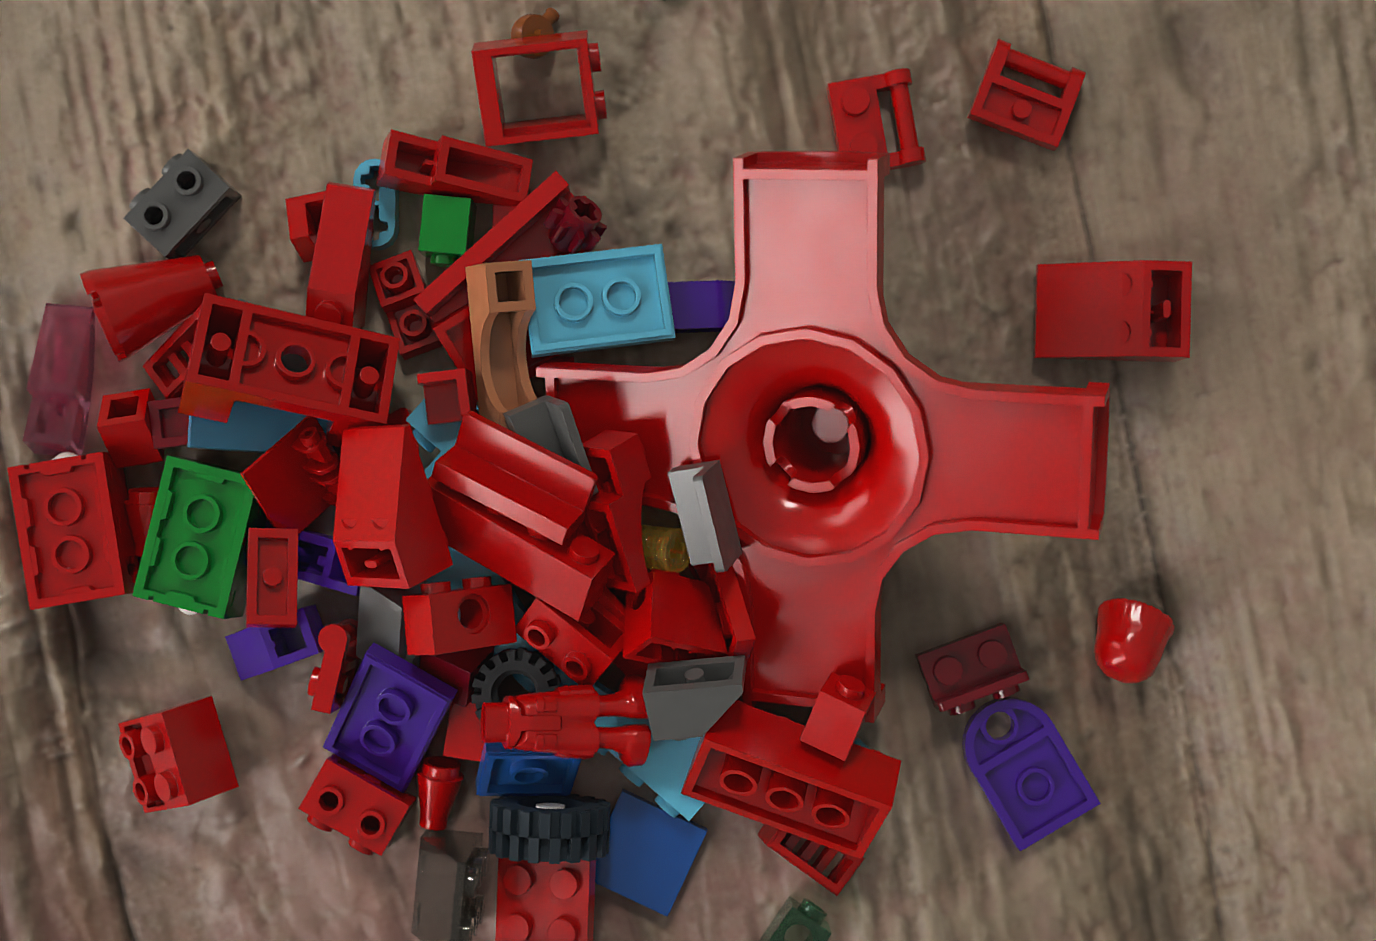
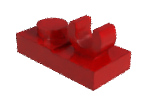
(272, 578)

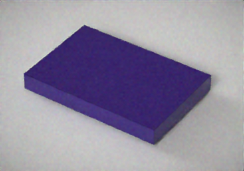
(389, 717)

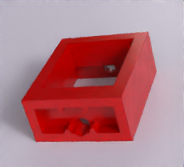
(490, 99)

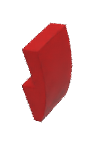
(396, 285)

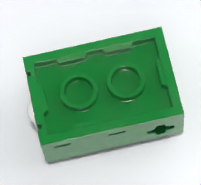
(199, 540)

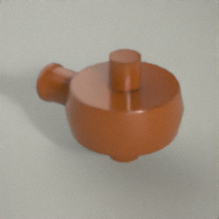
(535, 25)

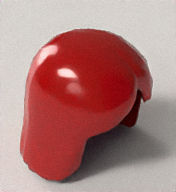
(1130, 639)

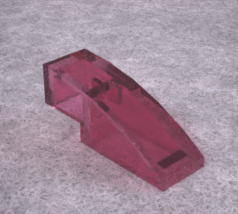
(61, 380)

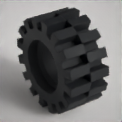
(512, 662)

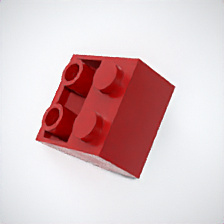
(177, 755)

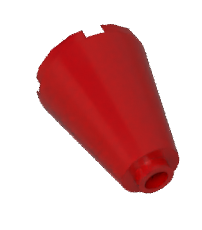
(147, 299)

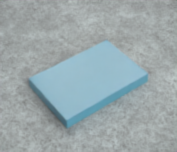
(600, 301)

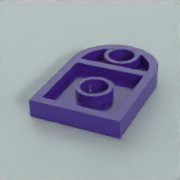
(1026, 772)

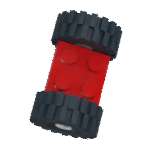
(547, 865)

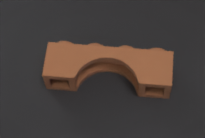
(500, 311)

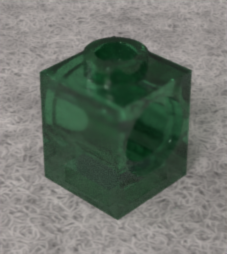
(798, 913)

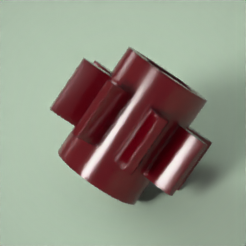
(575, 225)

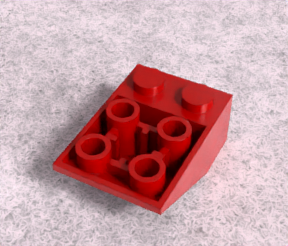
(1113, 310)
(386, 511)

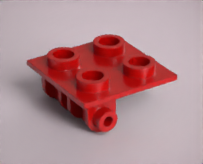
(295, 477)

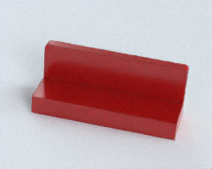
(517, 478)

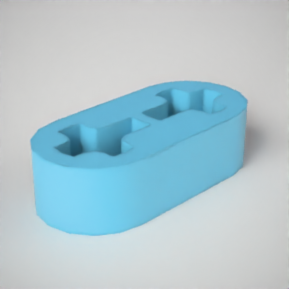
(387, 204)

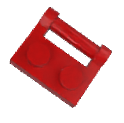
(1023, 109)
(859, 120)
(338, 667)

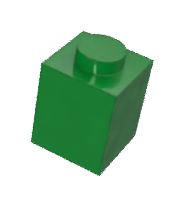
(446, 228)

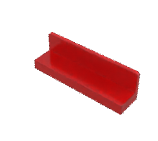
(513, 238)

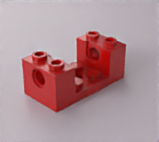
(240, 356)

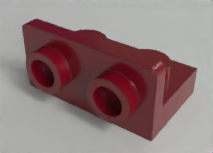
(971, 669)

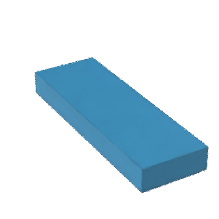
(247, 430)

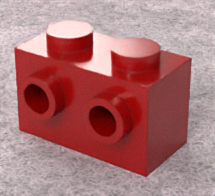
(576, 647)
(356, 806)

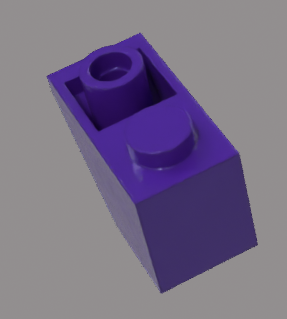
(268, 648)

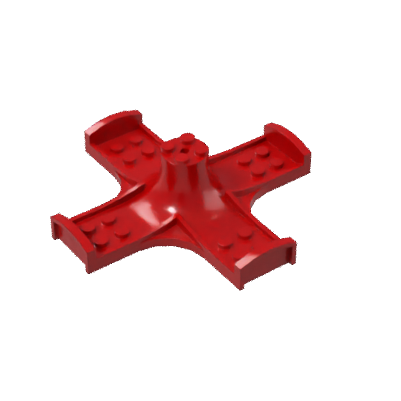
(835, 432)

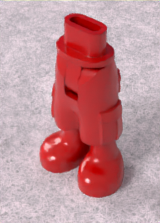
(565, 719)

